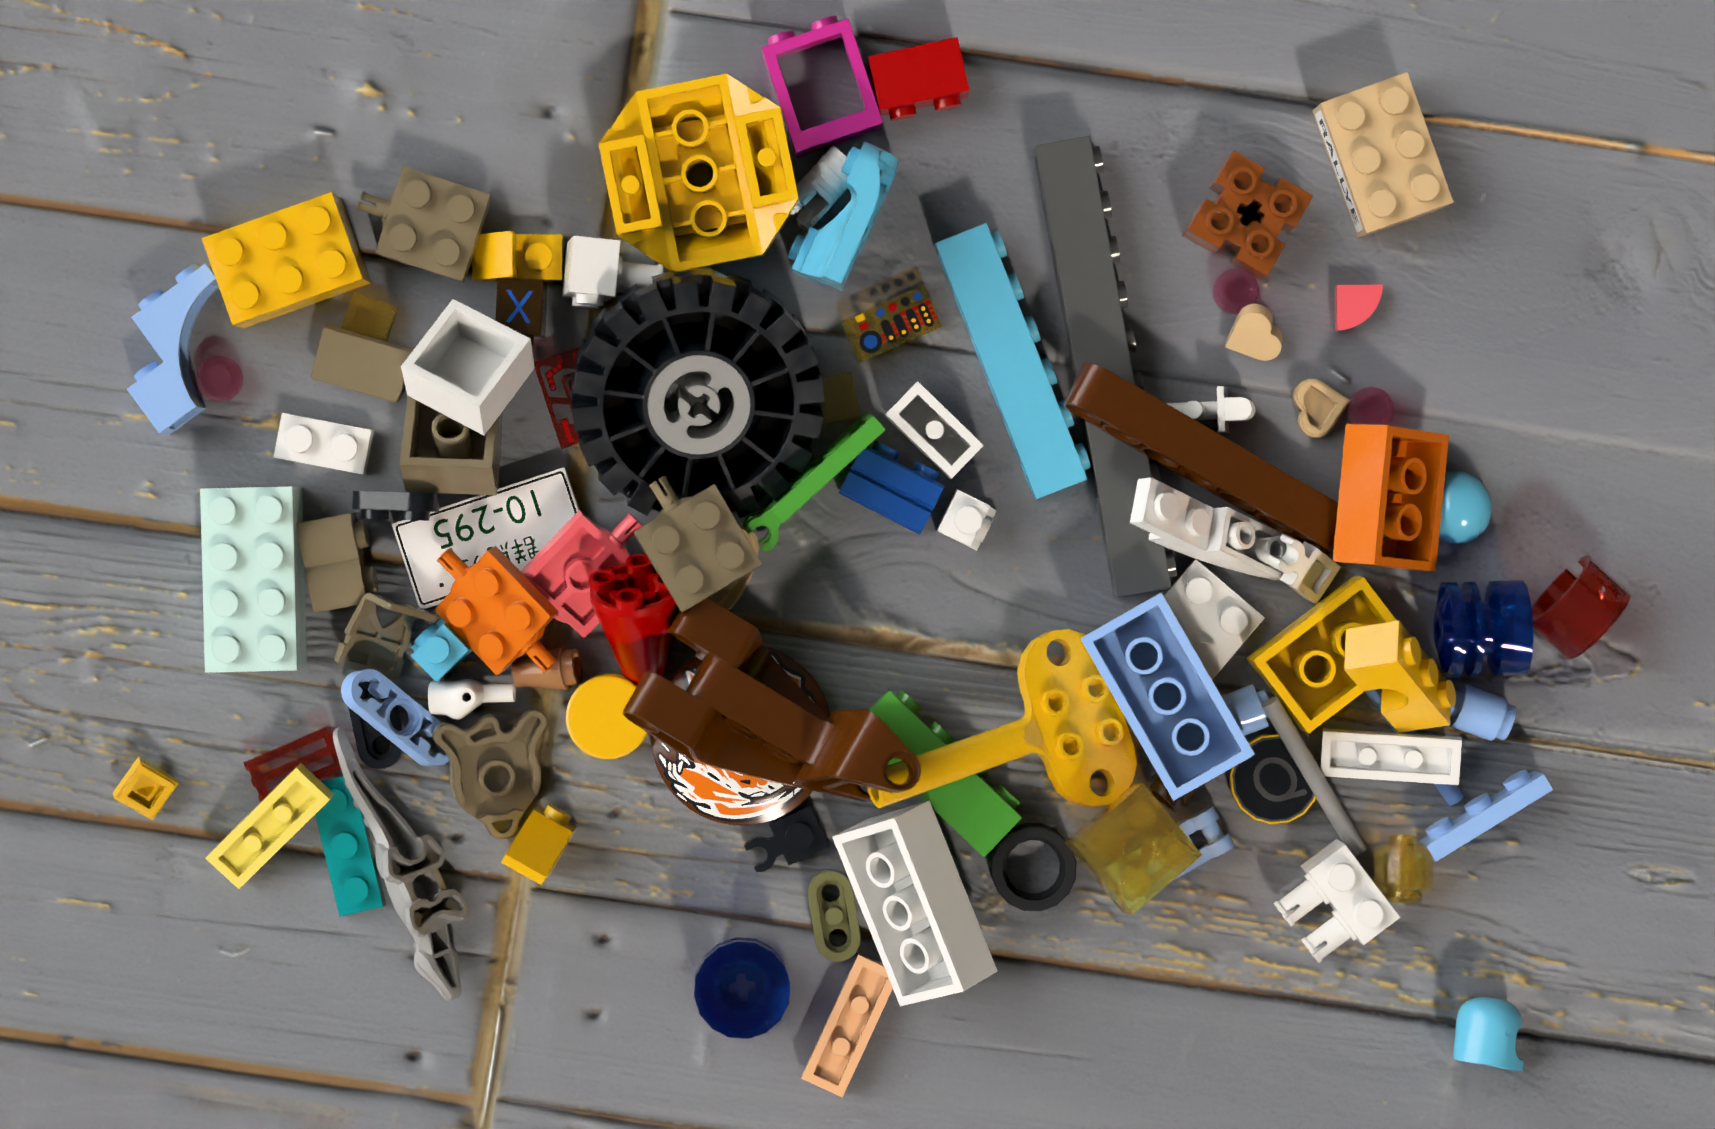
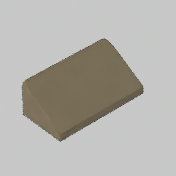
(360, 363)

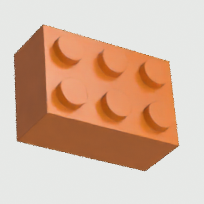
(1390, 497)

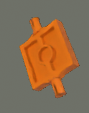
(496, 610)

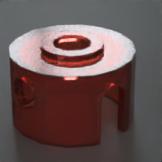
(1575, 611)

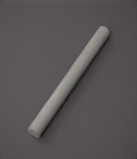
(1313, 775)

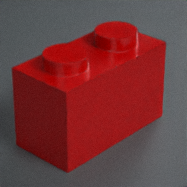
(919, 78)

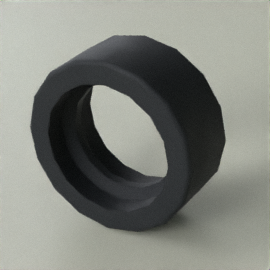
(1044, 899)

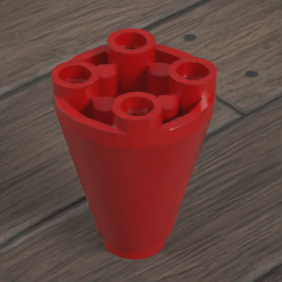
(634, 615)

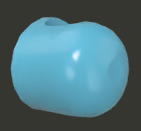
(1488, 1033)

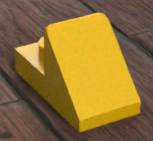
(518, 256)

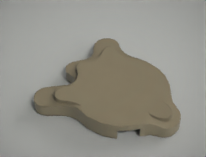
(494, 770)

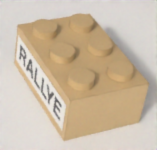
(1382, 155)

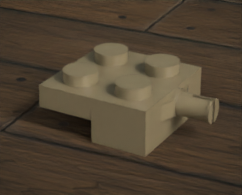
(429, 223)
(695, 544)

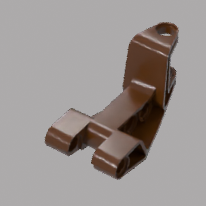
(756, 719)

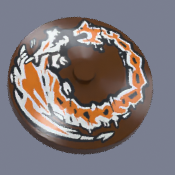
(726, 794)

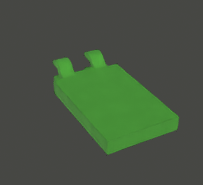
(813, 478)

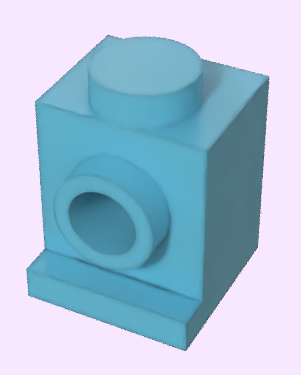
(439, 650)

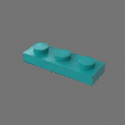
(348, 852)

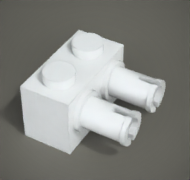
(597, 272)
(1357, 903)

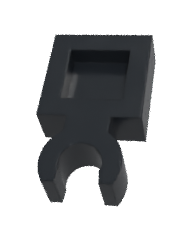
(794, 836)

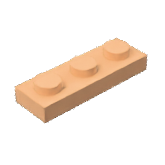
(849, 1026)

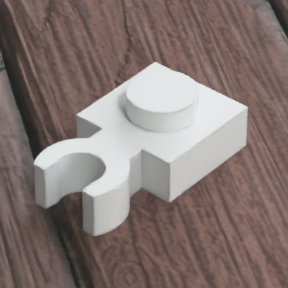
(1305, 568)

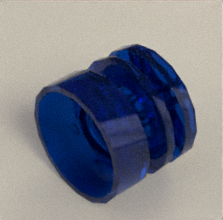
(1491, 628)
(723, 1007)

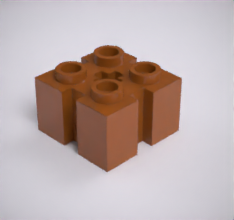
(1275, 206)

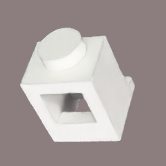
(966, 520)

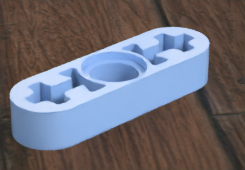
(419, 718)

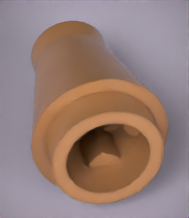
(560, 676)

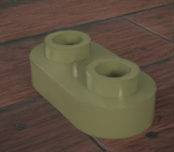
(834, 914)

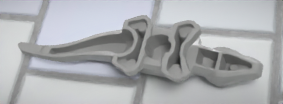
(410, 875)

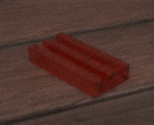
(259, 780)

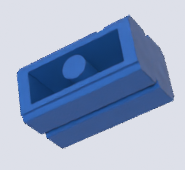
(892, 487)

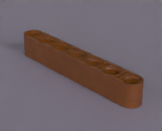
(1203, 456)

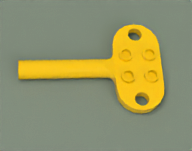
(1065, 721)

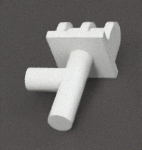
(1225, 409)

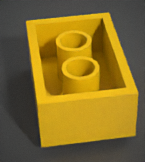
(286, 260)
(1308, 657)

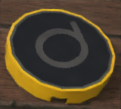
(1270, 783)

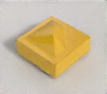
(145, 788)

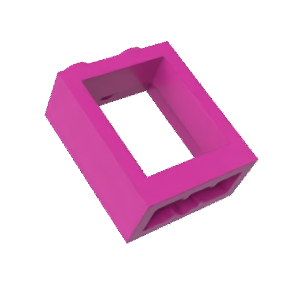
(835, 131)

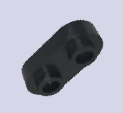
(412, 504)
(366, 736)

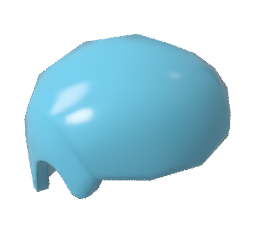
(1464, 508)

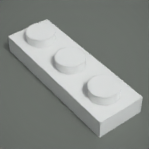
(1391, 756)

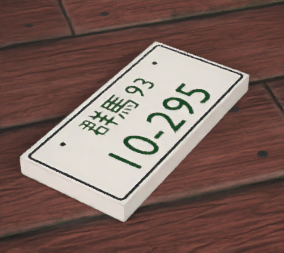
(514, 520)

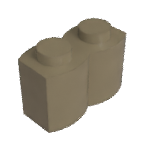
(336, 561)

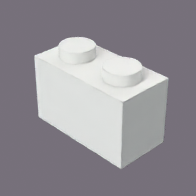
(934, 430)

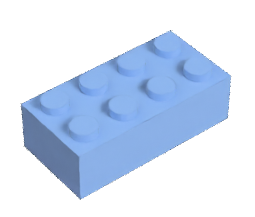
(1167, 696)

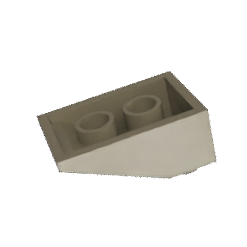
(446, 455)

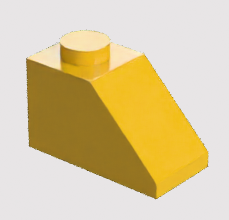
(540, 843)

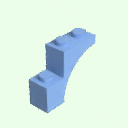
(167, 321)

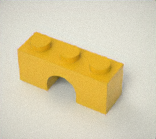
(1411, 684)

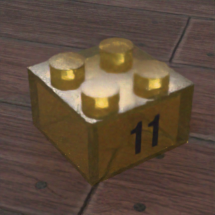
(1133, 848)

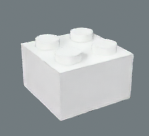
(468, 367)

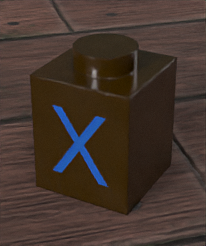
(522, 306)

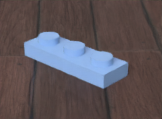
(1484, 813)

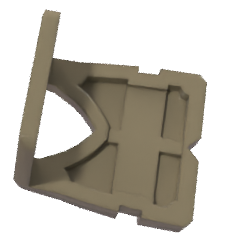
(378, 646)

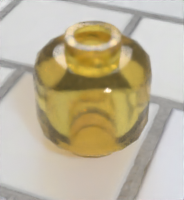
(1403, 869)

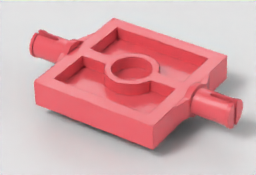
(568, 560)

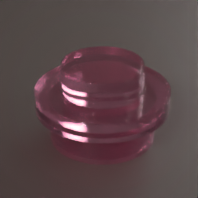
(1235, 290)
(219, 378)
(1370, 407)

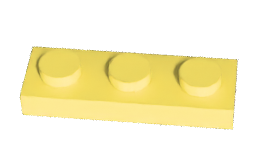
(269, 826)

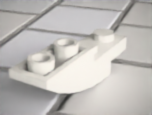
(1205, 532)

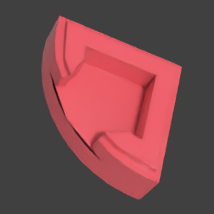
(1355, 304)

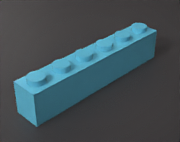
(1011, 361)

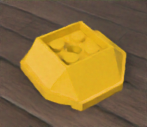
(691, 124)

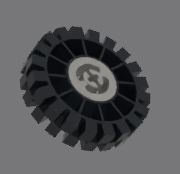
(683, 328)

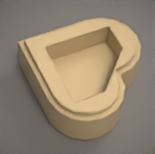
(1255, 334)
(1318, 407)

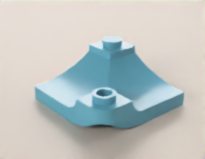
(830, 253)

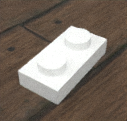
(323, 443)

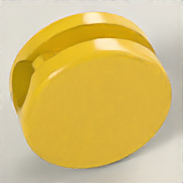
(597, 719)

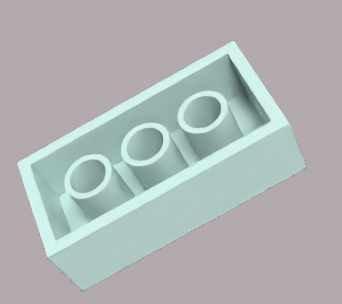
(253, 579)

